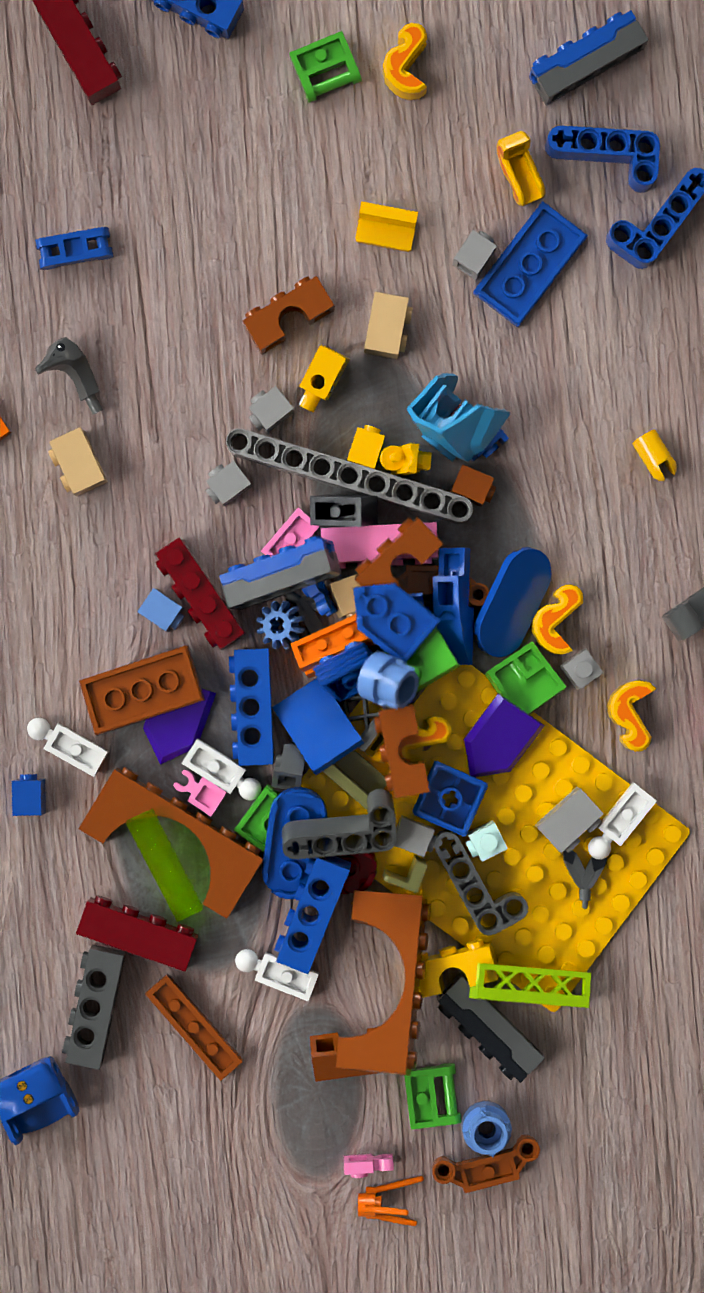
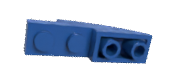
(452, 602)

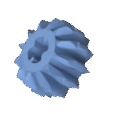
(271, 625)

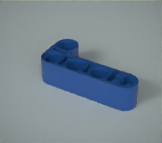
(603, 153)
(666, 216)

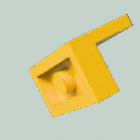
(386, 226)

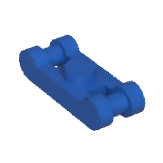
(74, 248)

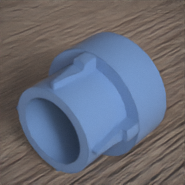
(387, 681)
(486, 1143)

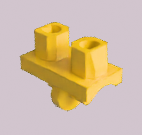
(405, 459)

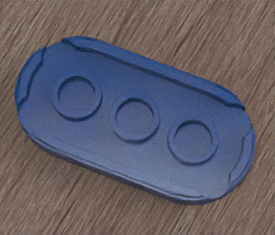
(512, 601)
(279, 871)

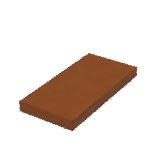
(142, 690)

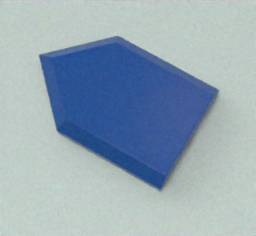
(392, 619)

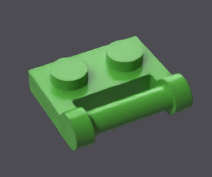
(320, 58)
(422, 1097)

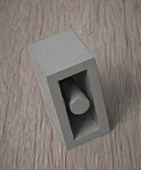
(570, 820)

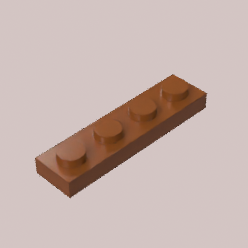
(194, 1027)

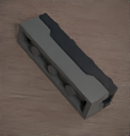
(491, 1029)

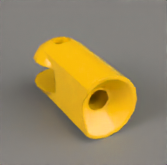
(653, 453)

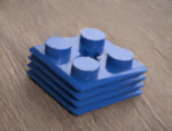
(341, 672)
(458, 815)

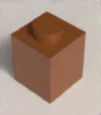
(473, 485)

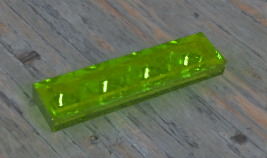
(164, 864)

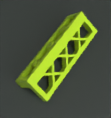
(527, 996)

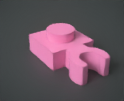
(203, 794)
(360, 1165)

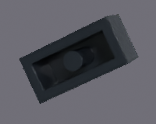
(344, 510)

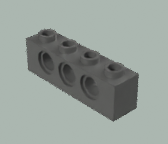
(92, 1053)

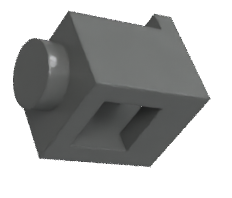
(288, 768)

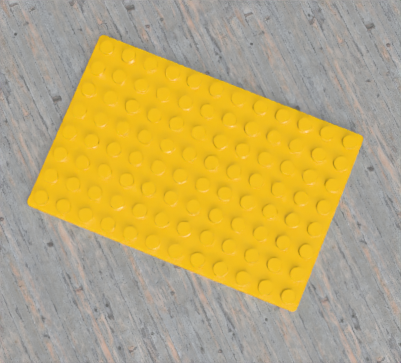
(556, 927)

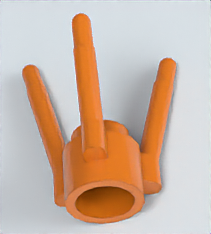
(371, 1205)

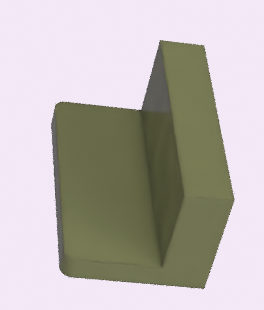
(356, 777)
(414, 876)

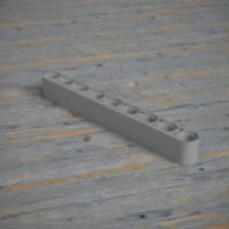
(338, 466)

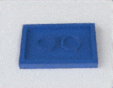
(317, 726)

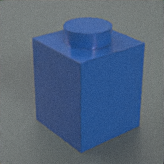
(28, 796)

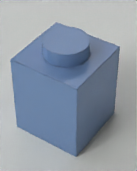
(162, 610)

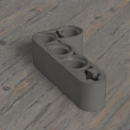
(687, 616)
(373, 831)
(472, 880)

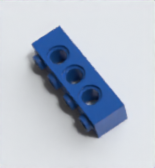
(216, 24)
(263, 751)
(301, 954)

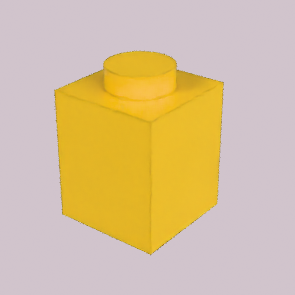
(366, 446)

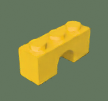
(463, 959)

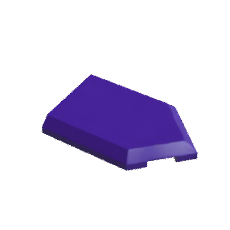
(178, 730)
(499, 738)

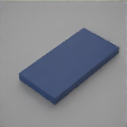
(530, 264)

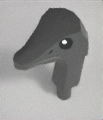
(68, 357)

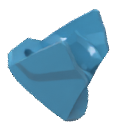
(456, 435)

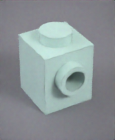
(485, 841)

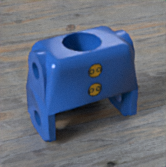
(35, 1099)

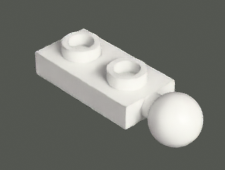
(68, 745)
(221, 770)
(621, 820)
(276, 974)

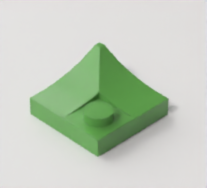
(432, 659)
(526, 679)

